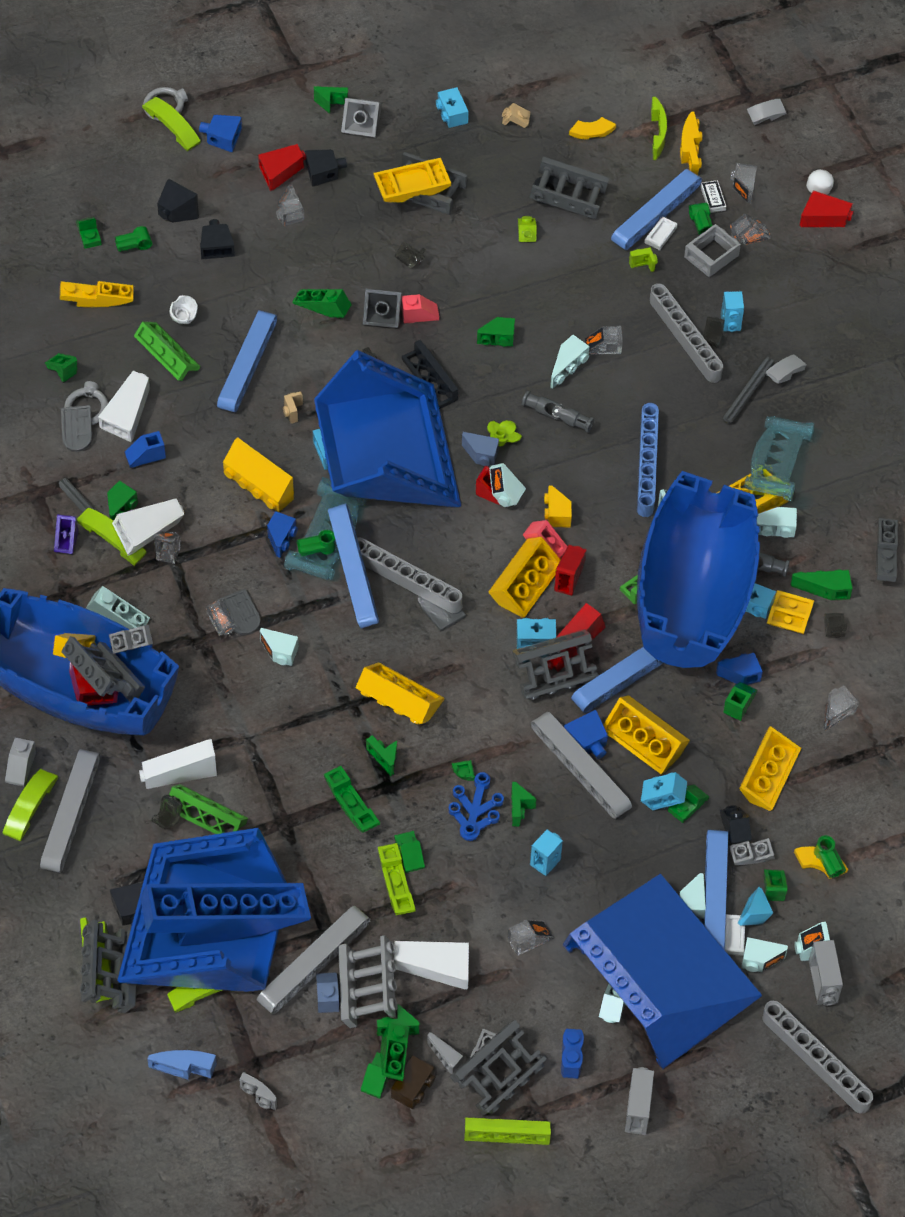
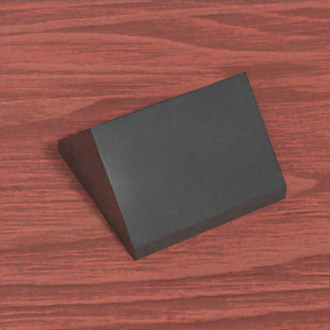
(382, 308)

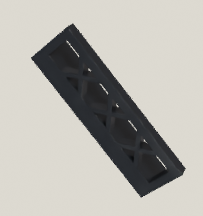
(435, 370)

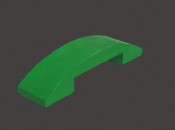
(350, 801)

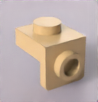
(516, 114)
(291, 401)

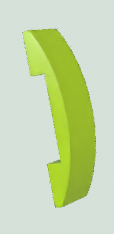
(658, 114)
(173, 121)
(102, 525)
(27, 804)
(395, 879)
(183, 997)

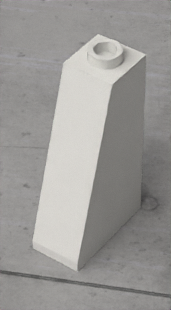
(125, 408)
(141, 525)
(180, 766)
(434, 960)

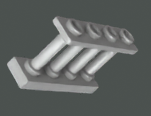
(349, 976)

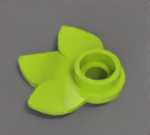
(504, 432)

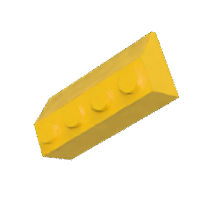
(258, 475)
(525, 577)
(399, 693)
(645, 734)

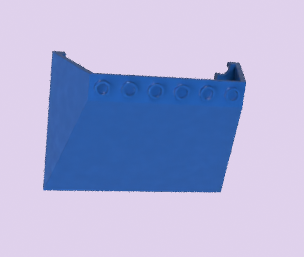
(385, 435)
(220, 965)
(664, 967)

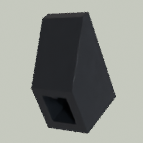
(736, 823)

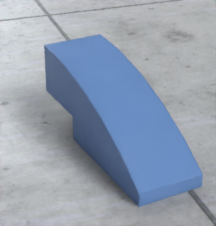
(183, 1063)

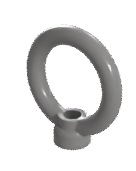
(179, 96)
(90, 390)

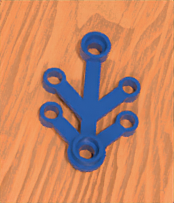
(474, 809)

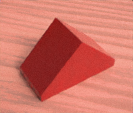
(483, 486)

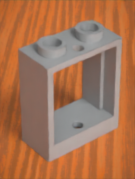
(701, 260)
(825, 972)
(639, 1101)

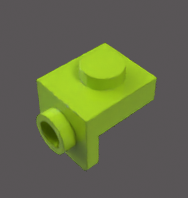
(527, 229)
(643, 257)

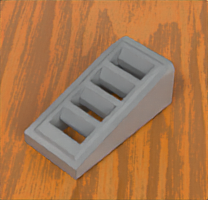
(447, 1055)

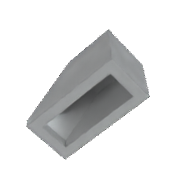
(20, 761)

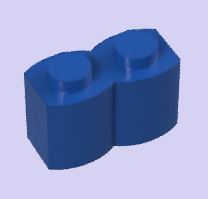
(572, 1053)

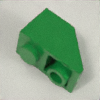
(497, 332)
(121, 499)
(739, 700)

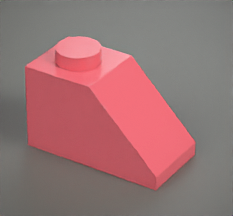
(418, 309)
(546, 531)

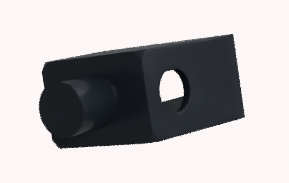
(323, 166)
(216, 241)
(125, 901)

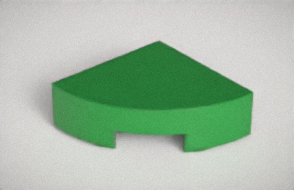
(464, 770)

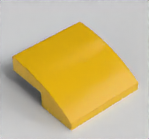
(790, 612)

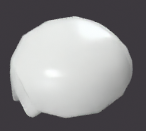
(820, 181)
(183, 309)

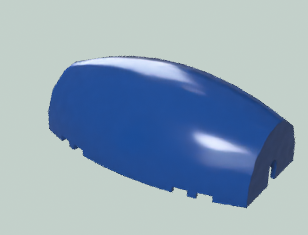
(696, 571)
(44, 679)

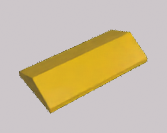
(769, 769)

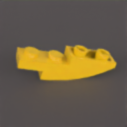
(690, 143)
(102, 295)

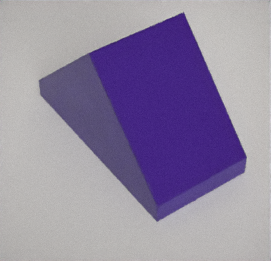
(66, 534)

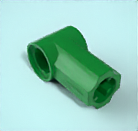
(701, 215)
(138, 239)
(323, 543)
(830, 857)

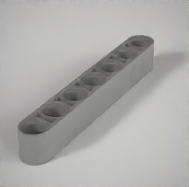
(686, 333)
(414, 577)
(581, 765)
(70, 811)
(313, 960)
(819, 1066)

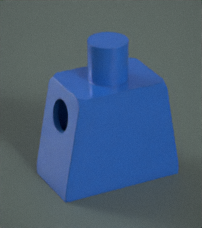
(222, 131)
(589, 733)

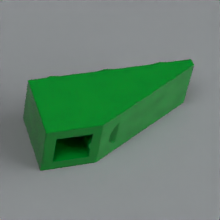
(324, 301)
(826, 584)
(394, 1051)

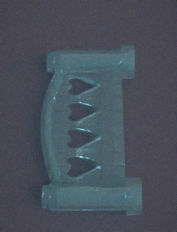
(778, 483)
(312, 563)

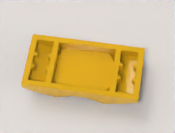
(412, 180)

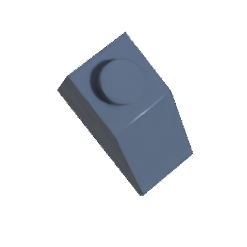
(481, 448)
(327, 992)

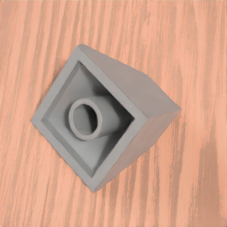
(361, 117)

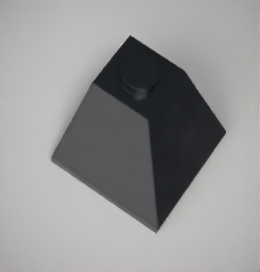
(177, 203)

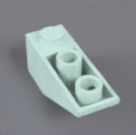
(570, 356)
(778, 522)
(115, 608)

